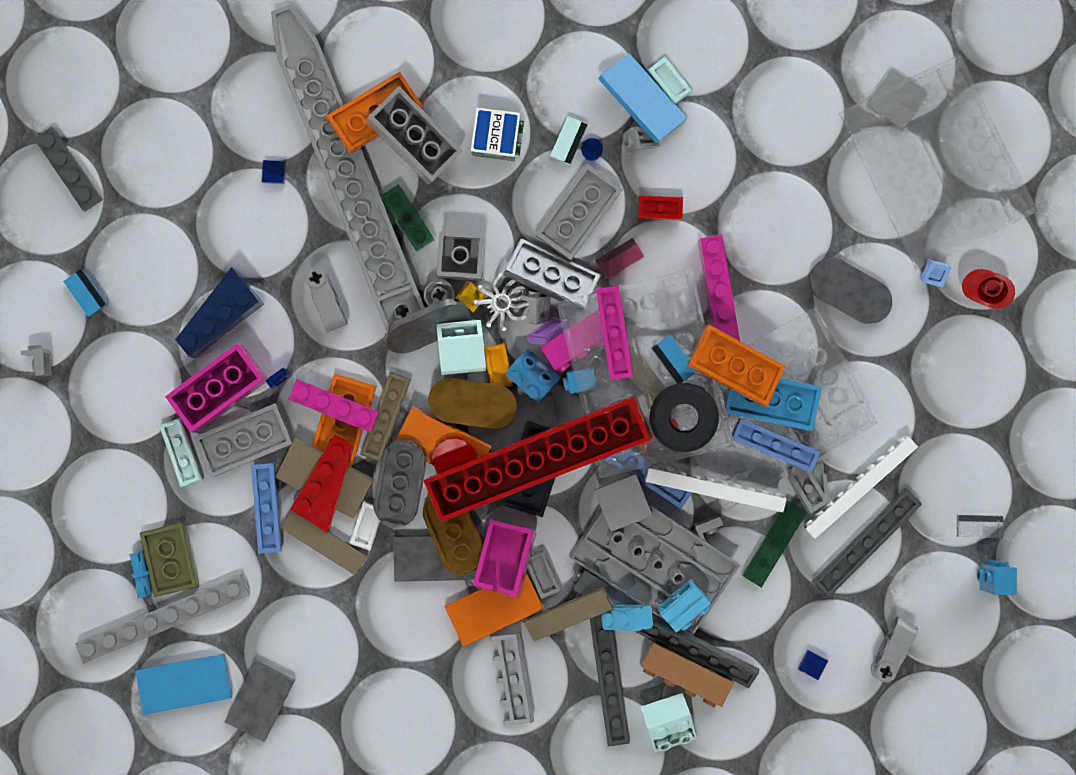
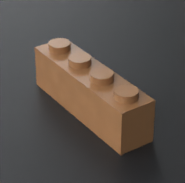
(686, 674)

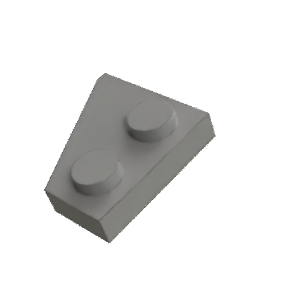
(811, 486)

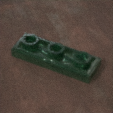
(401, 207)

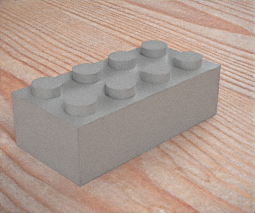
(413, 135)

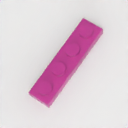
(614, 332)
(333, 405)

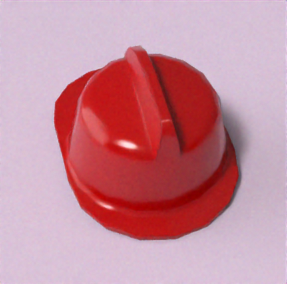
(988, 288)

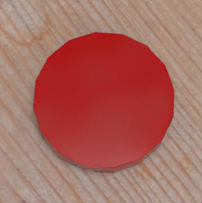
(452, 452)

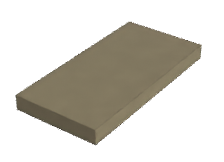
(301, 462)

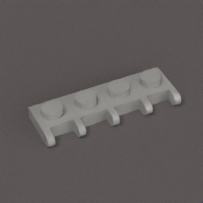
(514, 678)

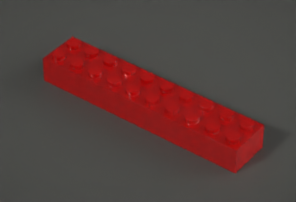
(538, 458)

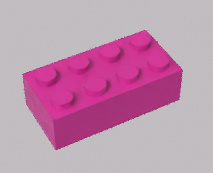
(216, 388)

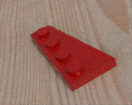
(322, 489)

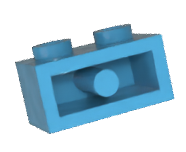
(531, 375)
(997, 577)

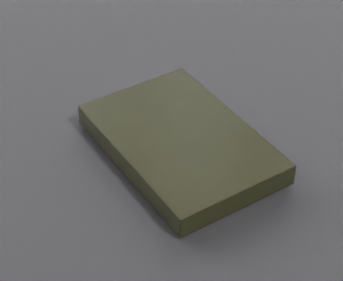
(169, 559)

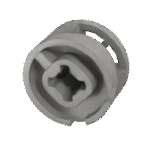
(438, 291)

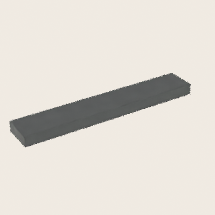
(867, 542)
(701, 652)
(609, 683)

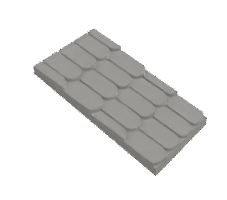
(654, 560)

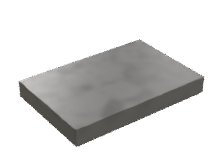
(259, 701)

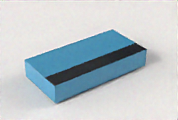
(85, 293)
(673, 359)

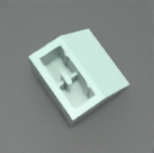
(461, 347)
(669, 722)

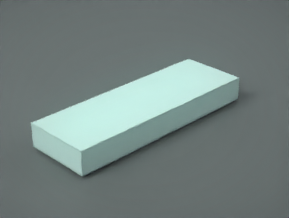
(181, 452)

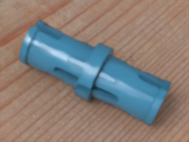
(140, 574)

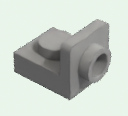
(637, 139)
(539, 306)
(42, 360)
(709, 526)

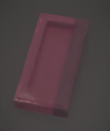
(619, 258)

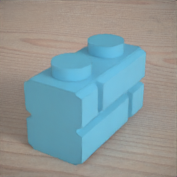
(684, 606)
(628, 618)

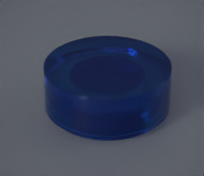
(591, 149)

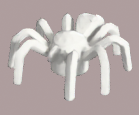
(501, 302)

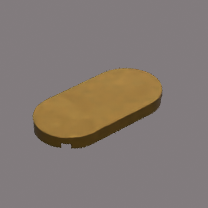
(472, 403)
(455, 540)

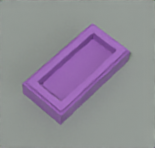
(546, 332)

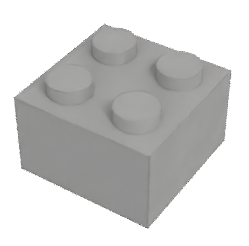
(460, 256)

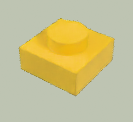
(468, 295)

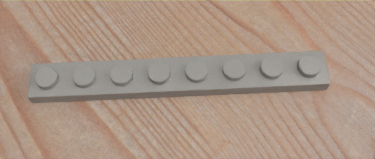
(162, 619)

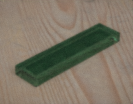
(774, 544)

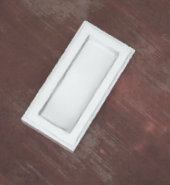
(365, 527)

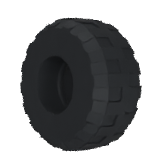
(690, 439)

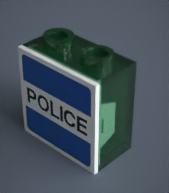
(496, 134)

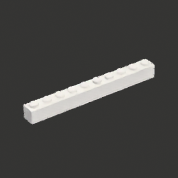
(860, 487)
(719, 490)

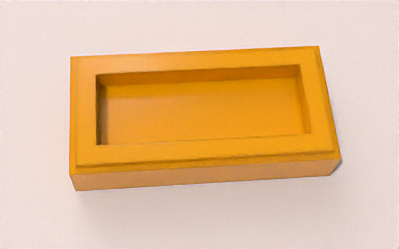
(497, 365)

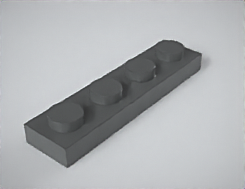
(68, 169)

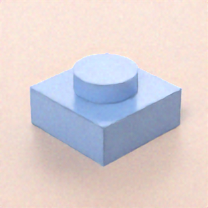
(935, 273)

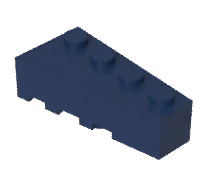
(219, 314)

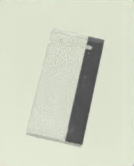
(980, 526)

